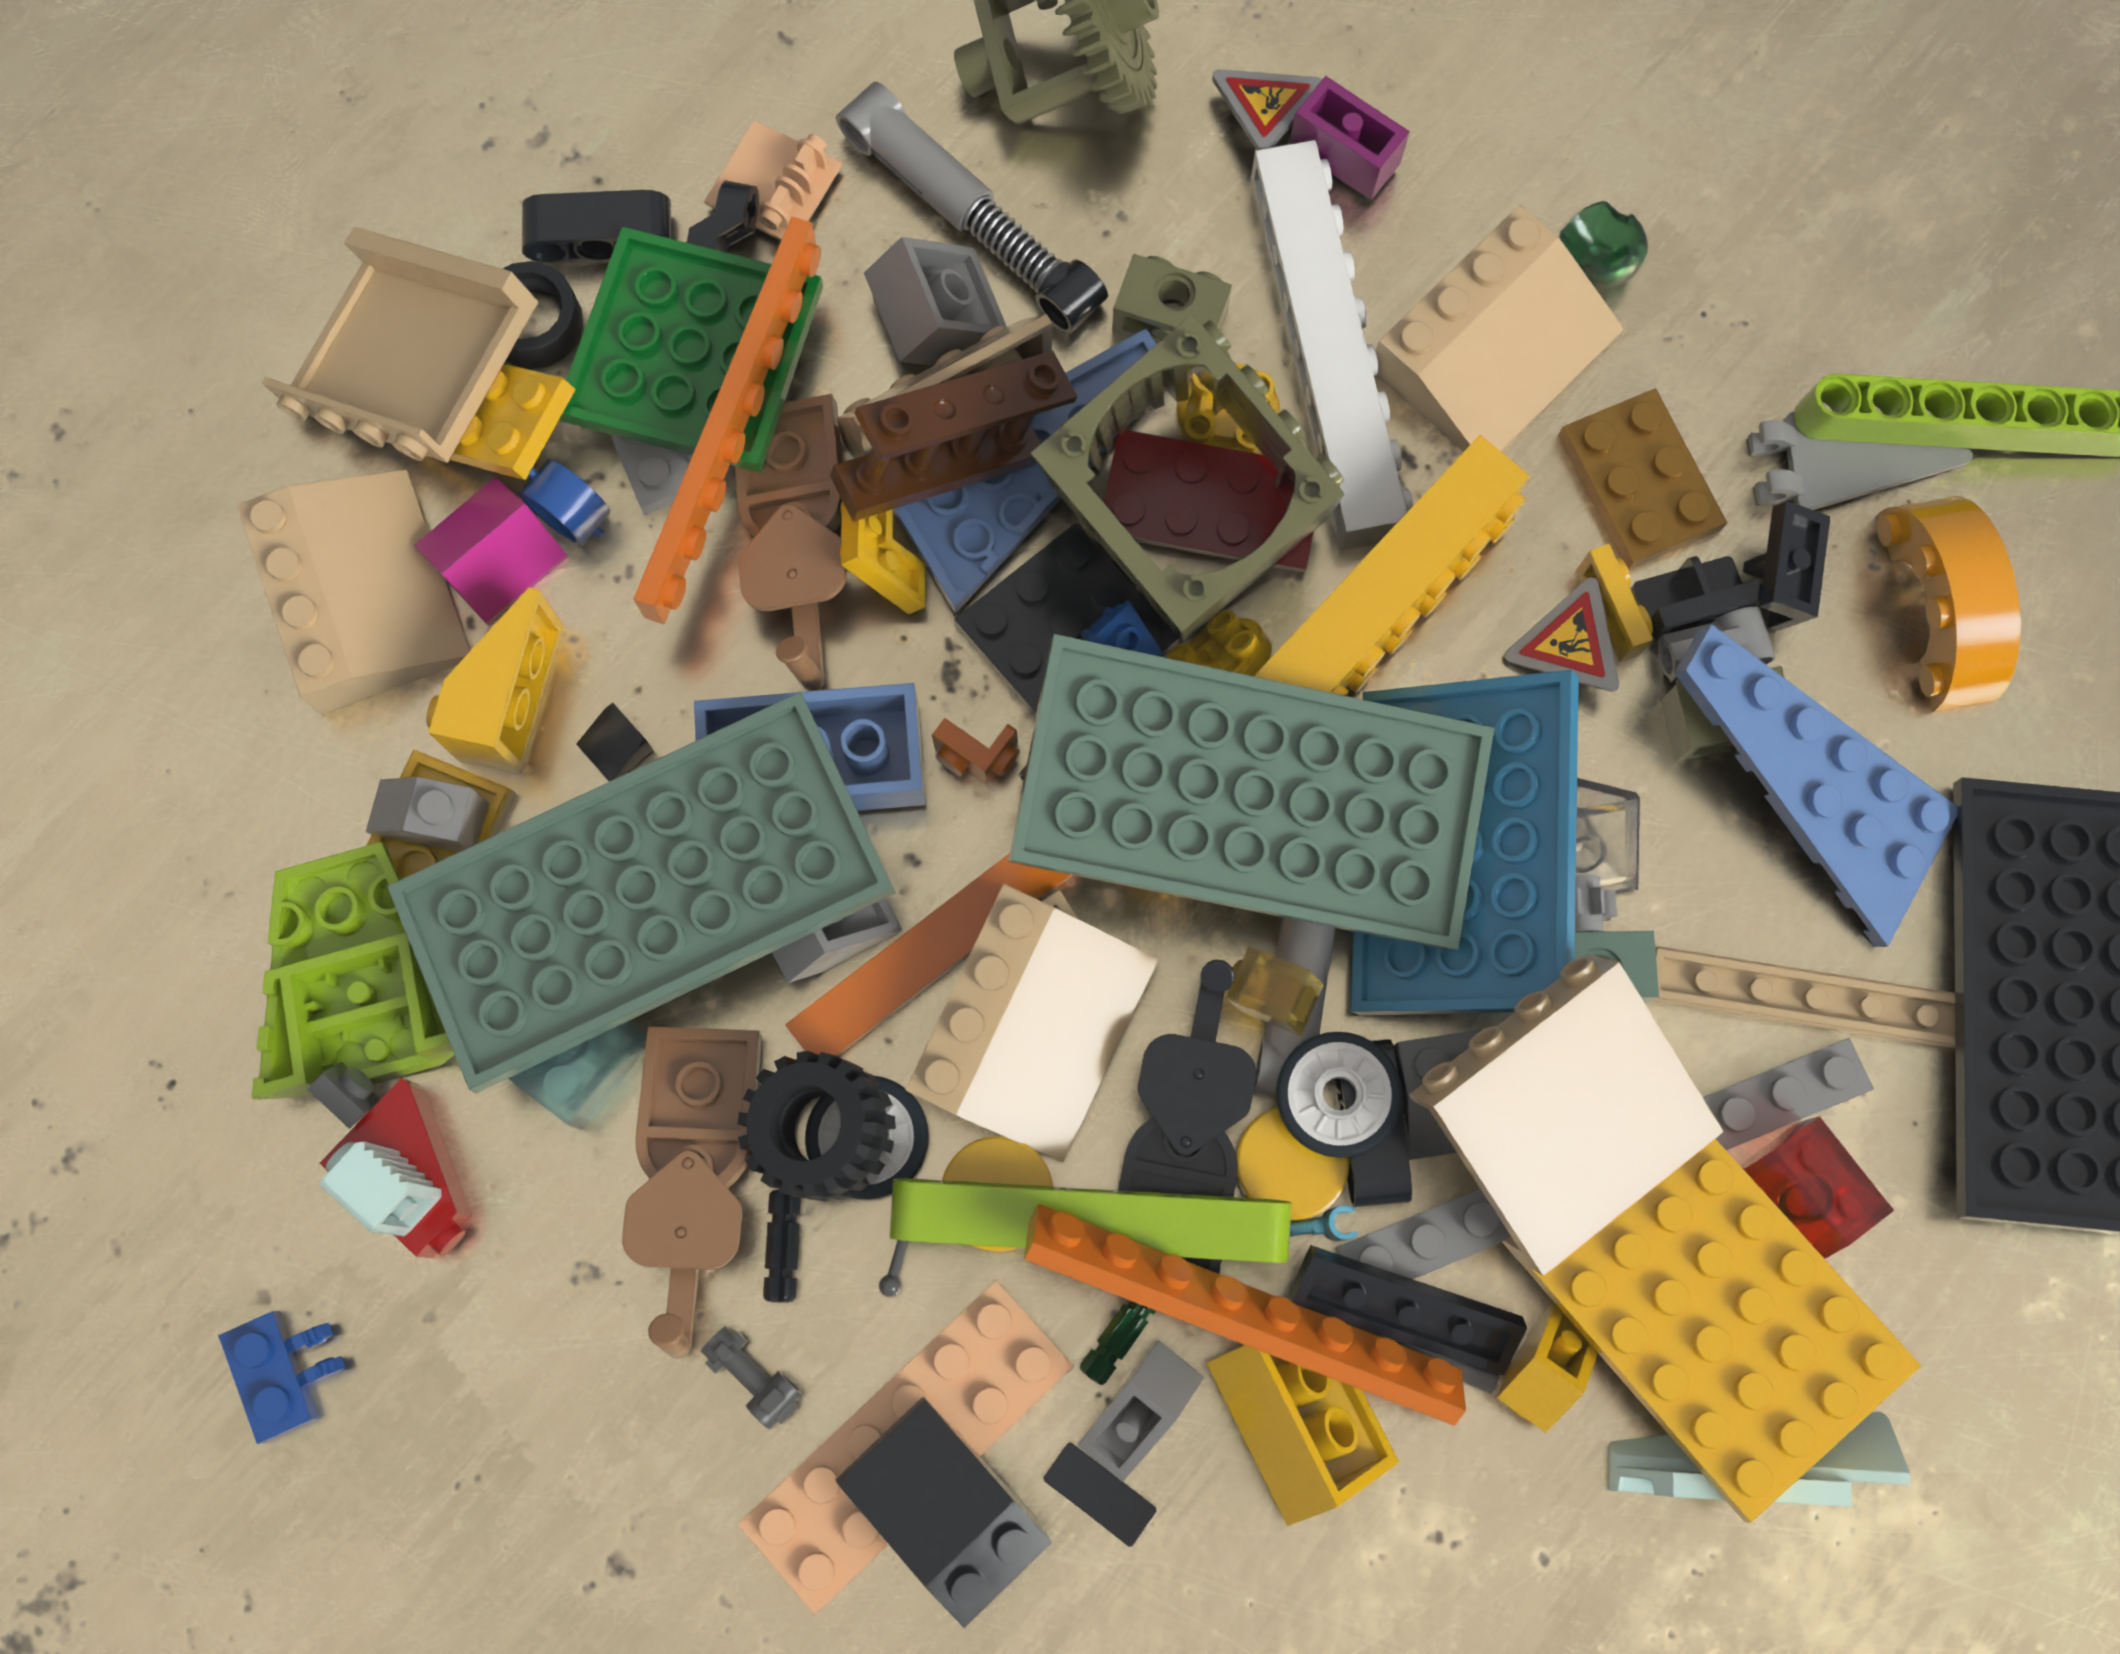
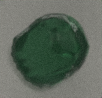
(1606, 244)

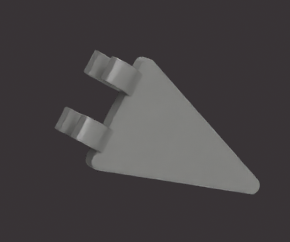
(1841, 470)

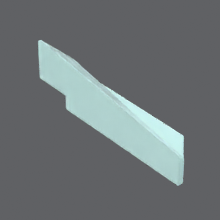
(1863, 1455)

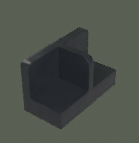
(1792, 565)
(1694, 595)

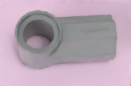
(1741, 625)

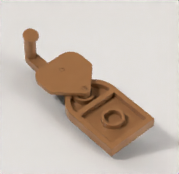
(793, 524)
(685, 1210)

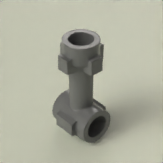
(773, 1398)

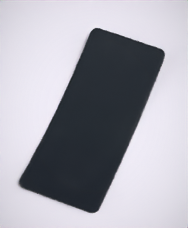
(1100, 1494)

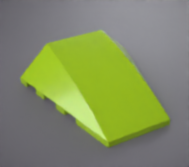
(342, 979)

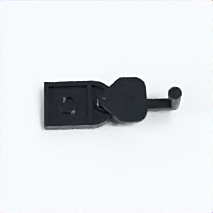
(1194, 1096)

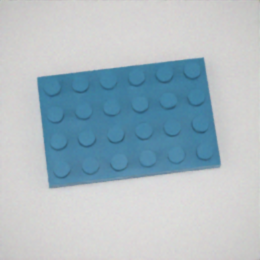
(1523, 863)

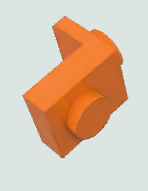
(964, 753)

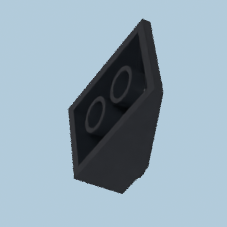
(944, 1511)

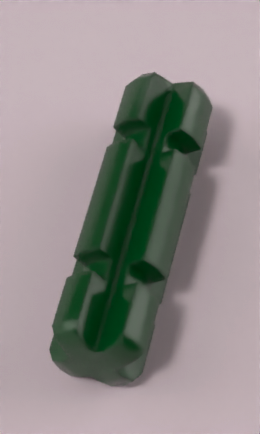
(1115, 1341)

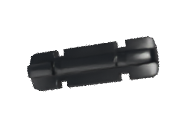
(781, 1247)

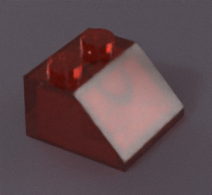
(1818, 1186)

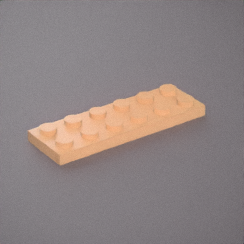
(974, 1373)

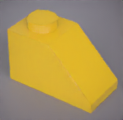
(1548, 1370)

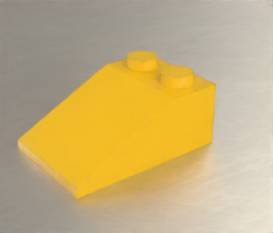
(498, 688)

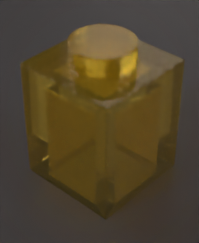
(1274, 990)

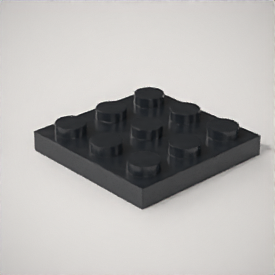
(1051, 594)

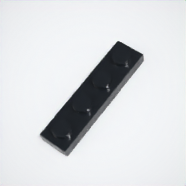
(1408, 1310)

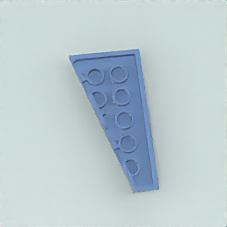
(978, 526)
(1831, 787)

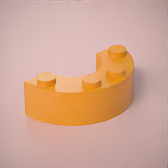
(1968, 596)

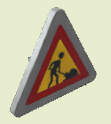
(1263, 101)
(1572, 639)

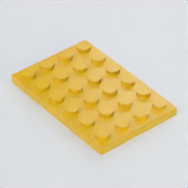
(1729, 1329)

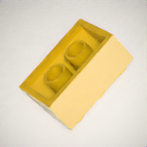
(1305, 1431)

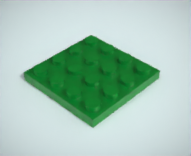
(667, 339)

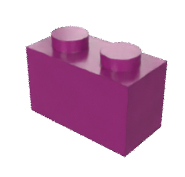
(1351, 135)

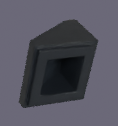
(613, 743)

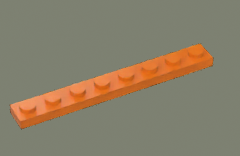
(723, 435)
(1244, 1314)

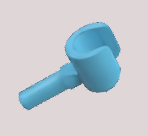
(1323, 1225)

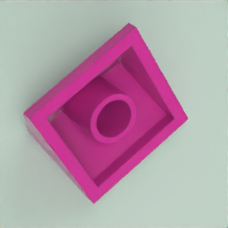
(491, 550)

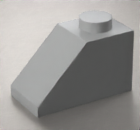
(427, 813)
(1141, 1411)

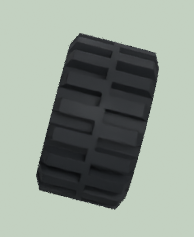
(774, 1117)

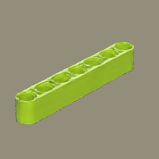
(2013, 414)
(1164, 1221)

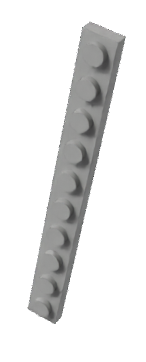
(1742, 1110)

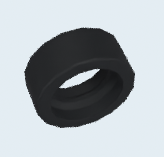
(564, 333)

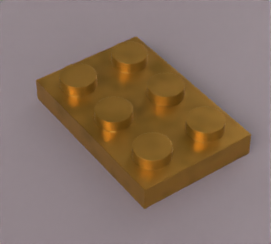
(1642, 478)

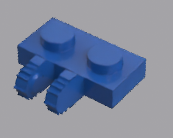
(270, 1375)

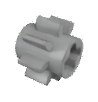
(1593, 904)

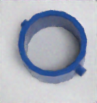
(565, 502)

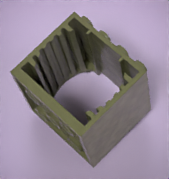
(1064, 457)

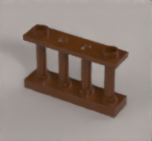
(950, 435)

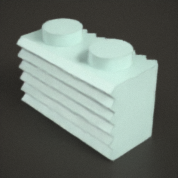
(379, 1187)

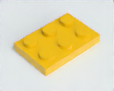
(514, 421)

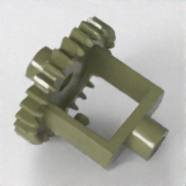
(1107, 33)

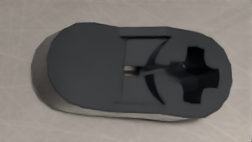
(732, 219)

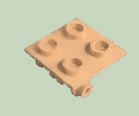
(786, 172)

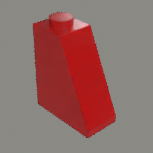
(408, 1124)

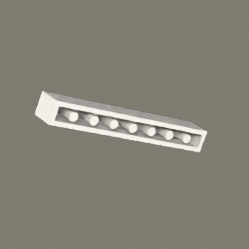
(1328, 339)

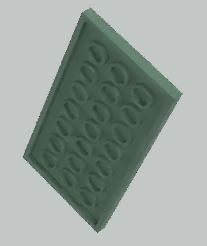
(1252, 793)
(638, 892)

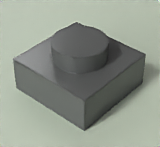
(345, 1093)

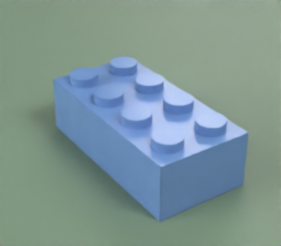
(866, 729)

